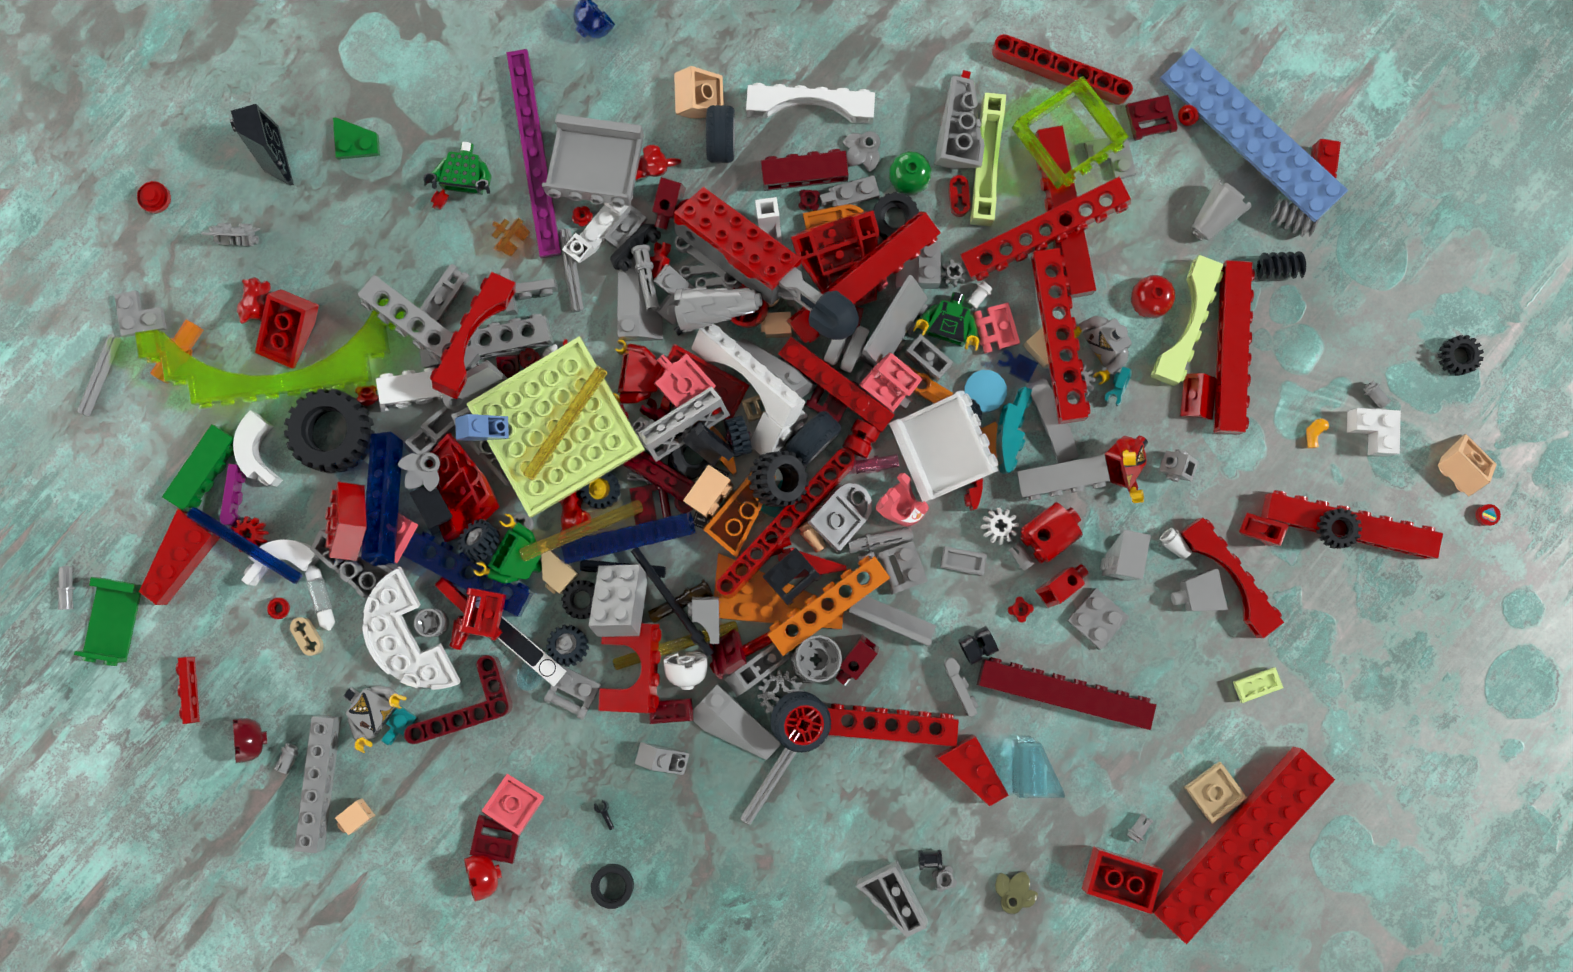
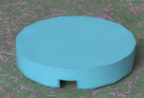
(987, 389)

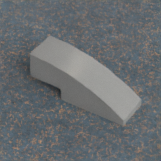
(431, 432)

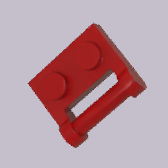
(488, 614)

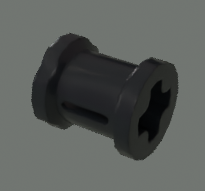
(930, 860)

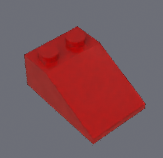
(285, 327)

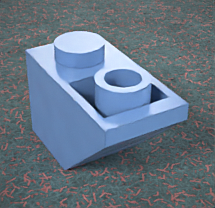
(481, 427)

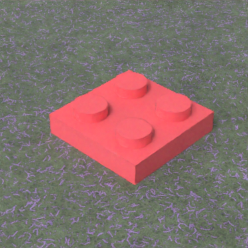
(513, 804)

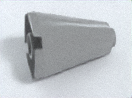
(1219, 210)

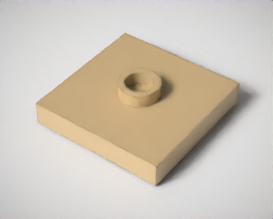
(1215, 792)

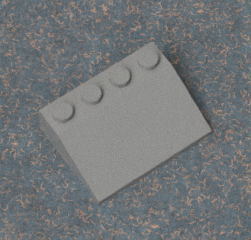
(895, 323)

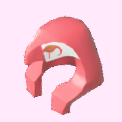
(901, 505)

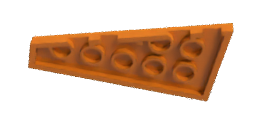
(760, 602)

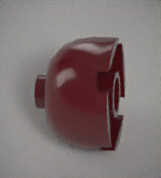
(248, 739)

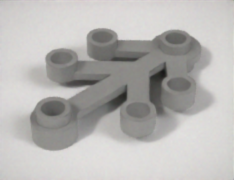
(707, 267)

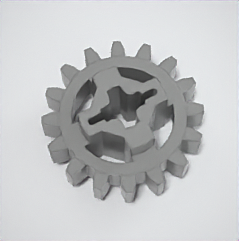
(771, 694)

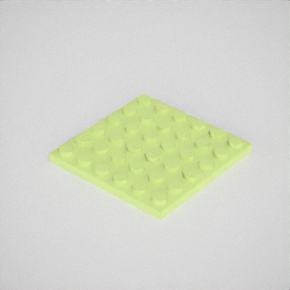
(534, 405)

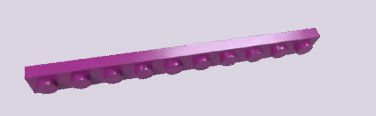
(533, 152)

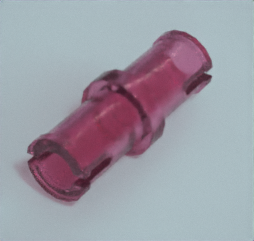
(877, 463)

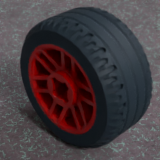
(800, 721)

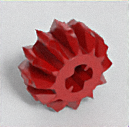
(253, 527)

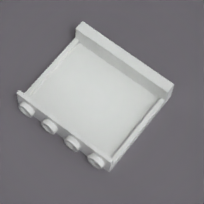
(944, 446)

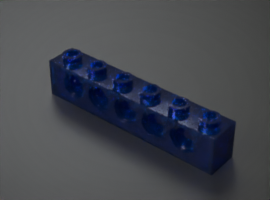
(382, 499)
(628, 537)
(417, 552)

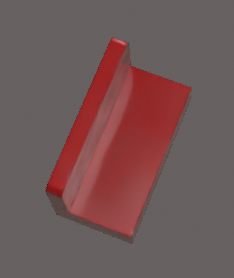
(1198, 396)

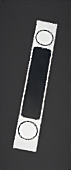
(529, 651)

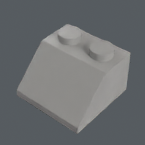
(924, 268)

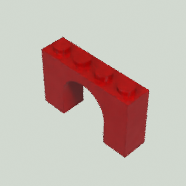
(643, 695)

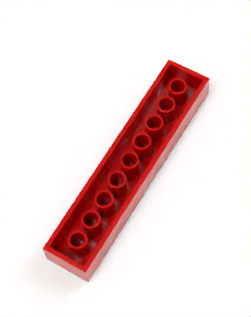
(1241, 844)

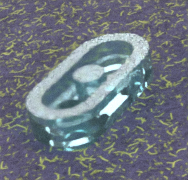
(524, 672)

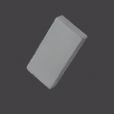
(963, 561)

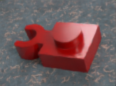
(660, 258)

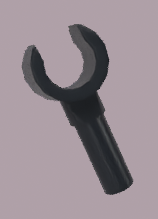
(604, 812)

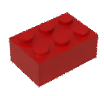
(346, 521)
(1122, 879)

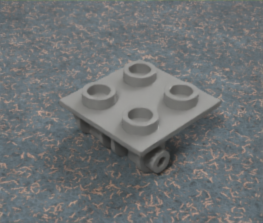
(226, 235)

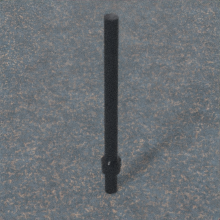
(696, 636)

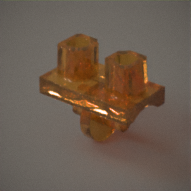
(516, 229)

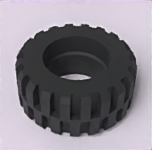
(304, 418)

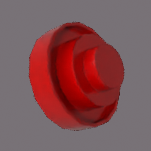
(153, 197)

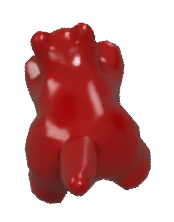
(654, 162)
(253, 299)
(572, 512)

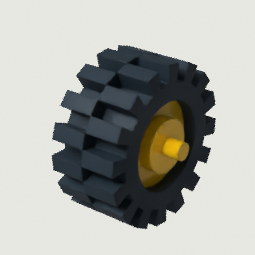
(601, 492)

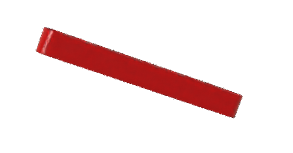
(783, 533)

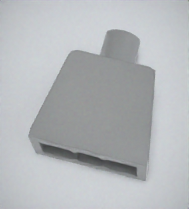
(1201, 592)

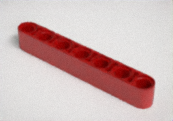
(1056, 60)

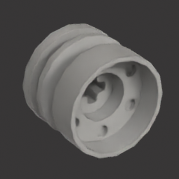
(825, 650)

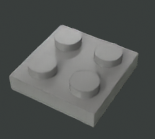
(1098, 618)

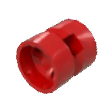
(857, 445)

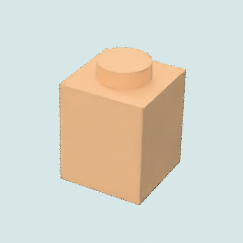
(776, 325)
(354, 817)

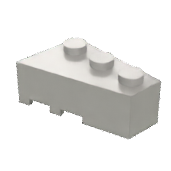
(1127, 556)

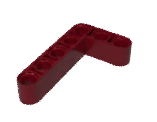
(468, 713)

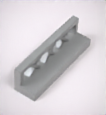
(682, 420)
(894, 620)

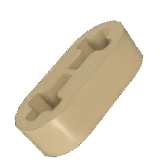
(311, 633)

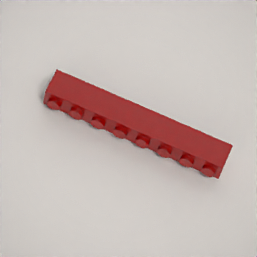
(1075, 247)
(874, 268)
(1233, 348)
(1376, 532)

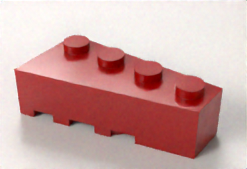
(177, 558)

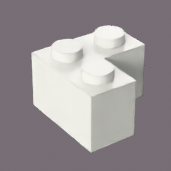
(1381, 427)
(771, 436)

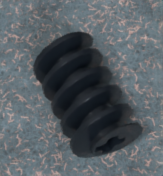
(1281, 263)

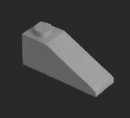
(756, 669)

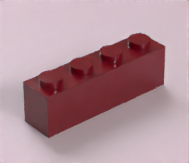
(804, 170)

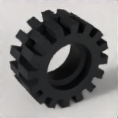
(1471, 349)
(1351, 523)
(568, 599)

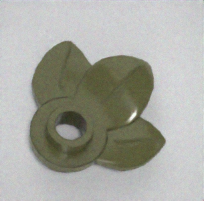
(1017, 889)

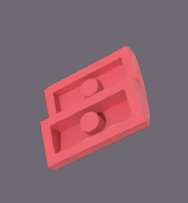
(890, 381)

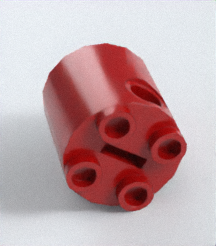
(1056, 525)

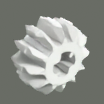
(994, 518)

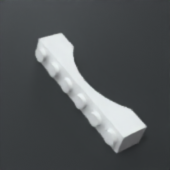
(853, 105)
(778, 399)

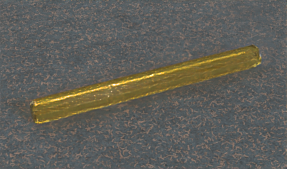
(565, 423)
(580, 530)
(671, 646)

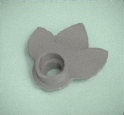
(860, 152)
(418, 473)

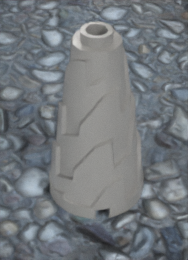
(706, 306)

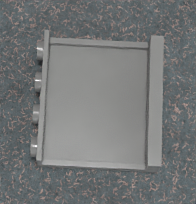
(594, 160)

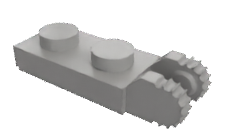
(960, 685)

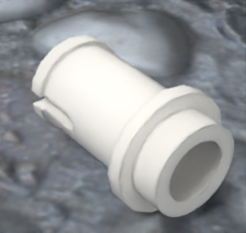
(979, 294)

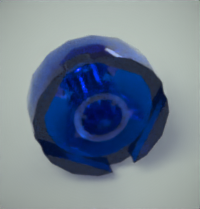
(591, 20)

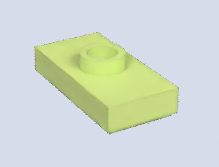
(1258, 685)

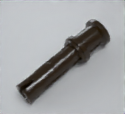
(683, 599)

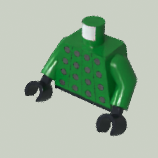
(461, 172)

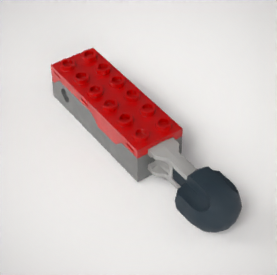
(759, 261)

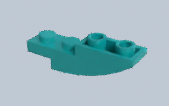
(1008, 438)

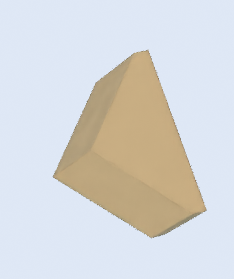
(1037, 348)

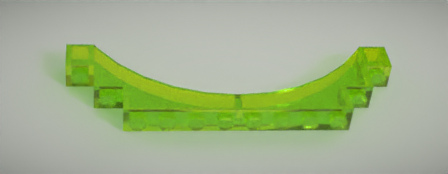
(212, 386)

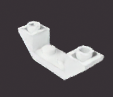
(592, 237)

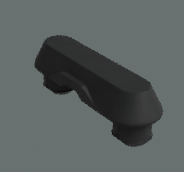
(621, 257)

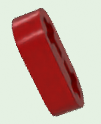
(954, 196)

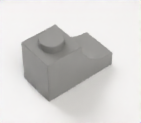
(706, 612)

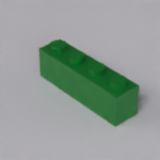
(200, 469)

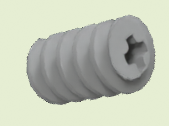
(1293, 217)

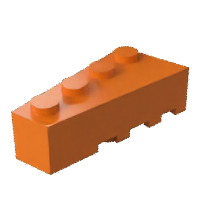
(735, 518)

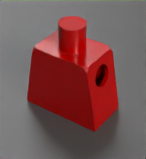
(1062, 585)

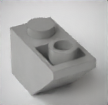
(661, 758)

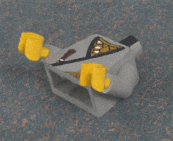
(1108, 342)
(370, 712)

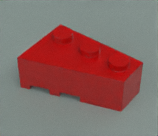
(974, 769)

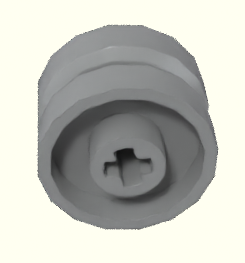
(849, 347)

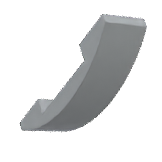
(1059, 434)

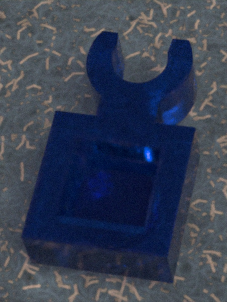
(1021, 366)

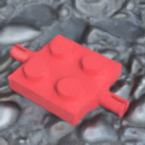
(682, 380)

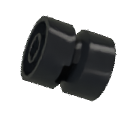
(971, 649)

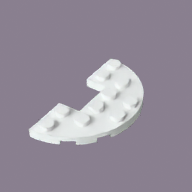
(392, 641)

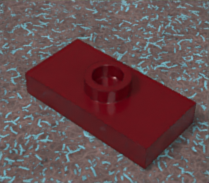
(672, 711)

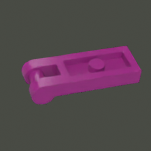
(232, 495)

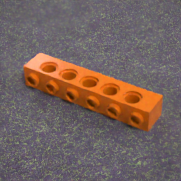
(786, 642)

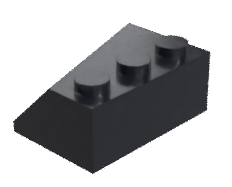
(263, 140)

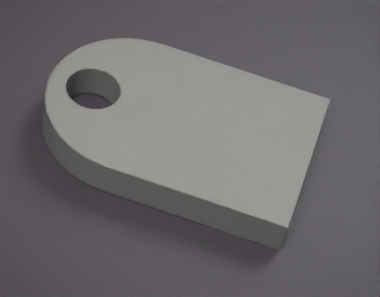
(479, 381)
(841, 516)

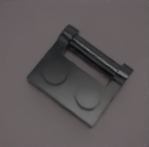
(786, 571)

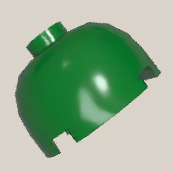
(910, 173)

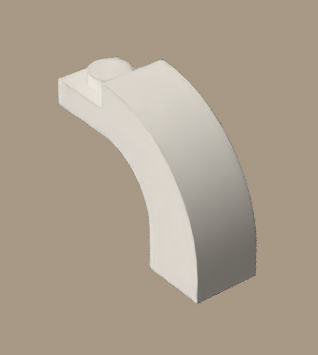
(768, 217)
(247, 448)
(293, 551)

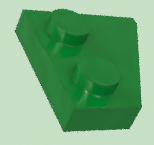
(354, 141)

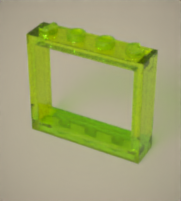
(1097, 110)

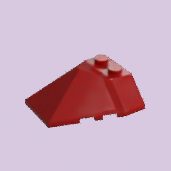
(836, 247)
(462, 488)

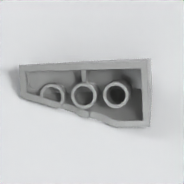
(632, 318)
(789, 375)
(730, 721)

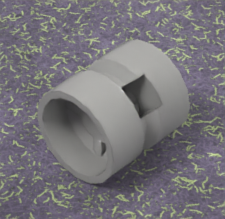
(431, 622)

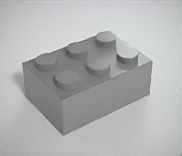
(618, 600)

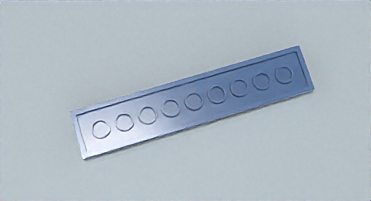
(1254, 135)

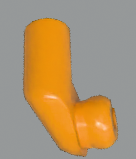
(1314, 431)

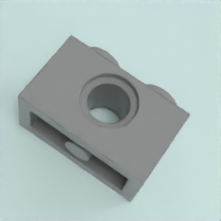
(928, 358)

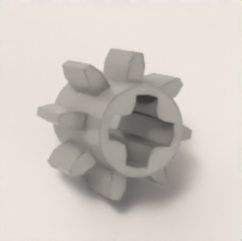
(953, 266)

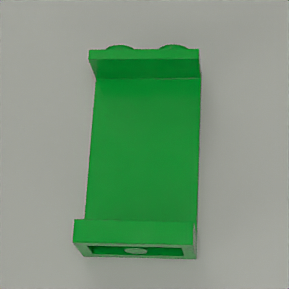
(111, 621)

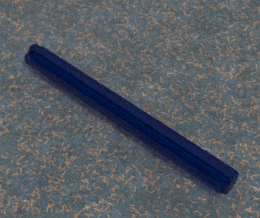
(244, 545)

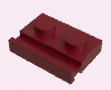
(728, 654)

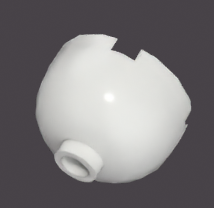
(685, 670)

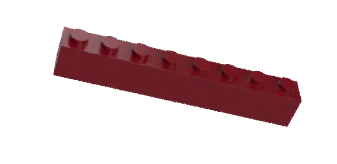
(1066, 694)

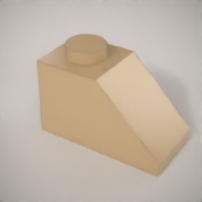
(556, 572)

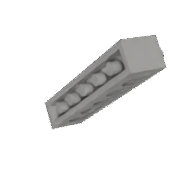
(376, 290)
(540, 337)
(317, 784)

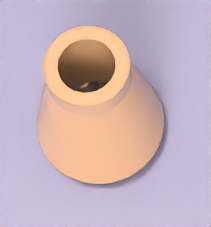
(812, 537)

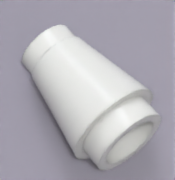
(1175, 543)

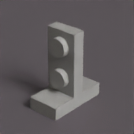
(527, 289)

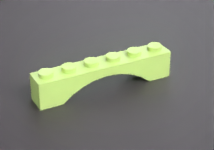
(985, 177)
(1201, 282)

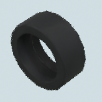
(612, 903)

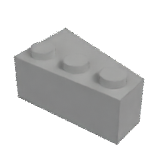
(894, 896)

